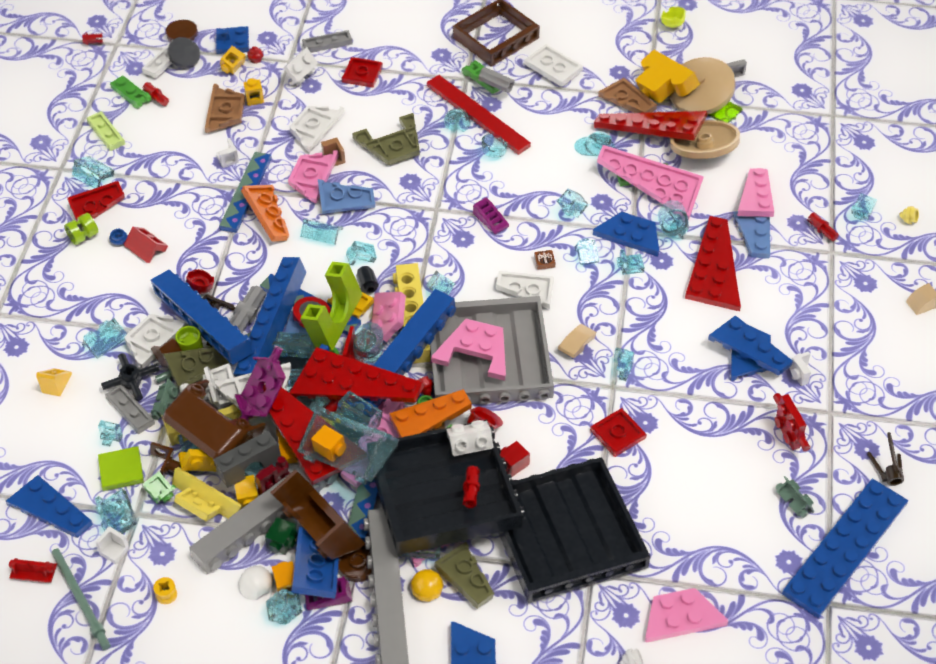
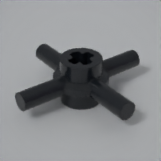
(130, 377)

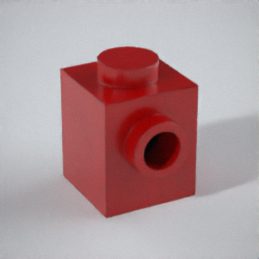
(516, 458)

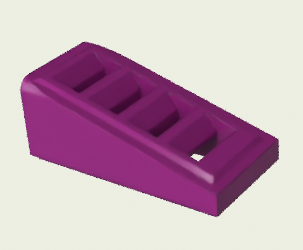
(485, 206)
(341, 597)

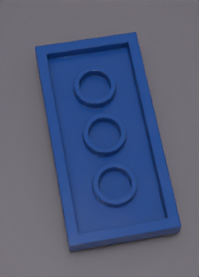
(312, 572)

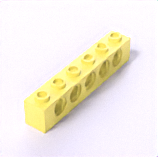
(409, 283)

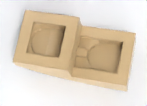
(576, 340)

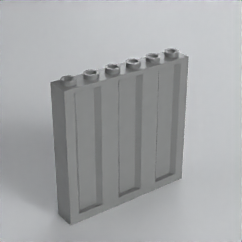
(524, 346)

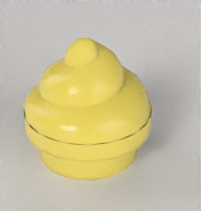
(910, 215)

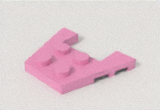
(475, 340)

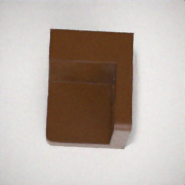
(169, 346)

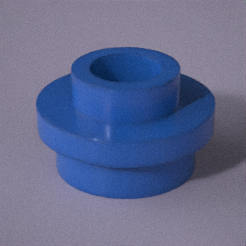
(118, 236)

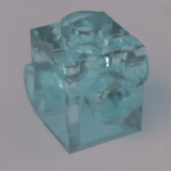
(283, 607)

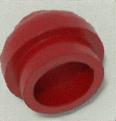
(255, 54)
(428, 384)

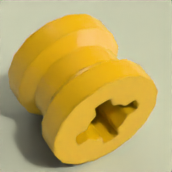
(165, 596)

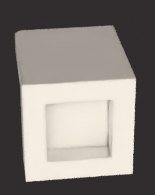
(228, 156)
(112, 545)

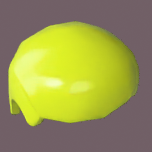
(674, 17)

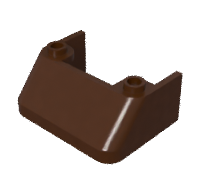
(206, 425)
(317, 516)

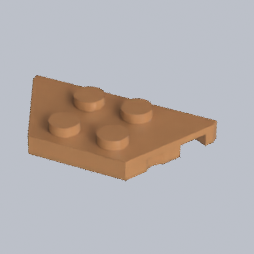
(224, 109)

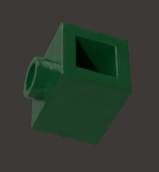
(281, 536)

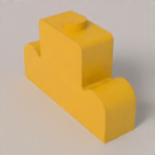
(665, 76)

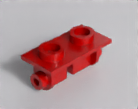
(32, 570)

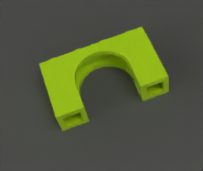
(346, 293)

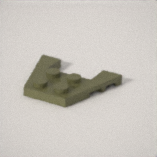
(394, 146)

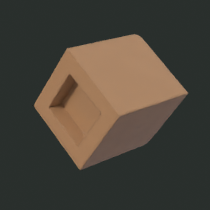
(331, 145)

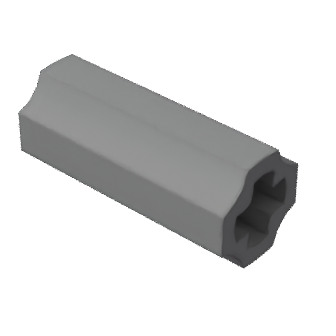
(496, 79)

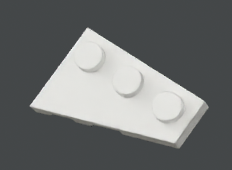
(526, 285)

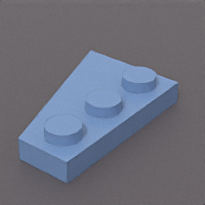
(343, 198)
(755, 233)

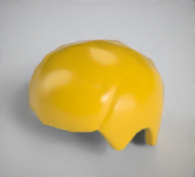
(426, 585)

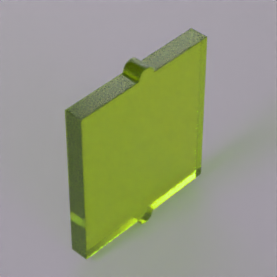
(727, 113)

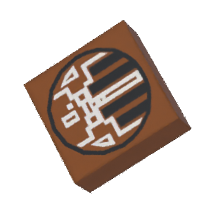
(544, 259)

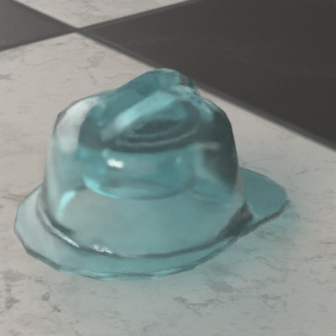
(593, 143)
(673, 219)
(368, 343)

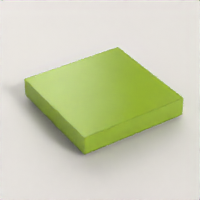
(120, 468)

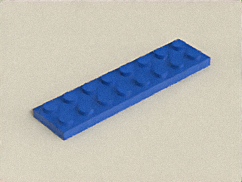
(844, 548)

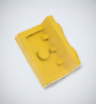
(196, 461)

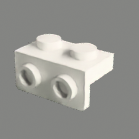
(300, 66)
(215, 375)
(470, 437)

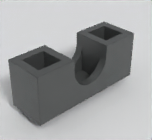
(233, 463)

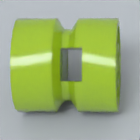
(87, 226)
(189, 338)

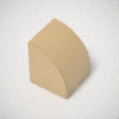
(922, 299)

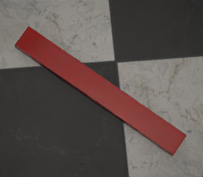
(478, 114)

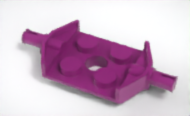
(253, 399)

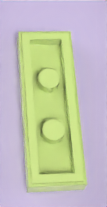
(105, 131)

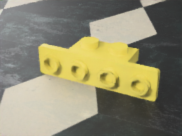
(202, 498)

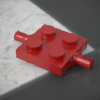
(790, 422)

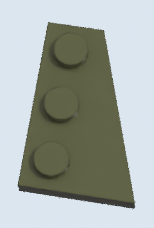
(189, 364)
(463, 573)

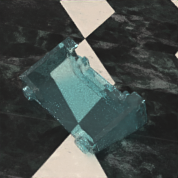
(365, 446)

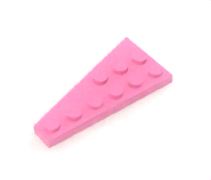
(653, 178)

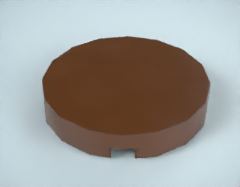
(181, 28)
(354, 565)

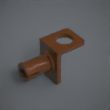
(169, 464)

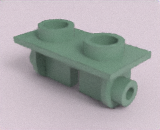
(166, 395)
(801, 503)

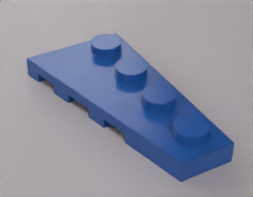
(742, 338)
(49, 506)

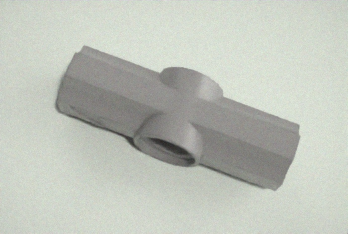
(247, 309)

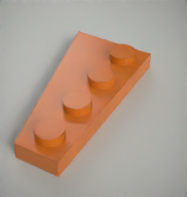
(264, 205)
(430, 413)

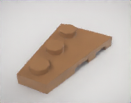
(627, 96)

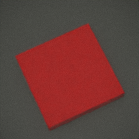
(362, 72)
(618, 432)

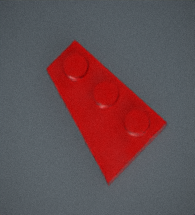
(96, 200)

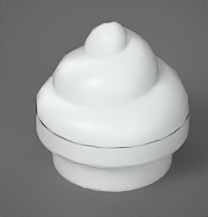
(632, 656)

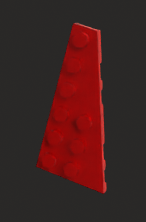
(665, 124)
(714, 271)
(335, 375)
(292, 421)

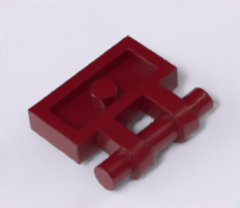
(271, 475)

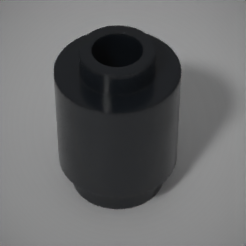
(367, 279)

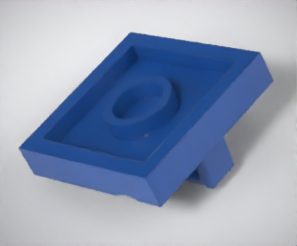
(230, 37)

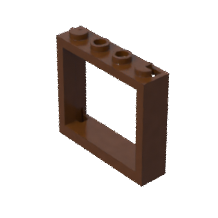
(529, 33)

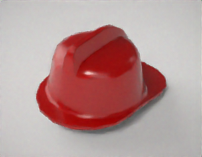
(482, 413)

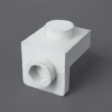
(800, 368)

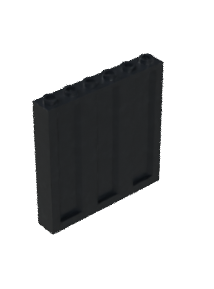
(425, 493)
(572, 531)

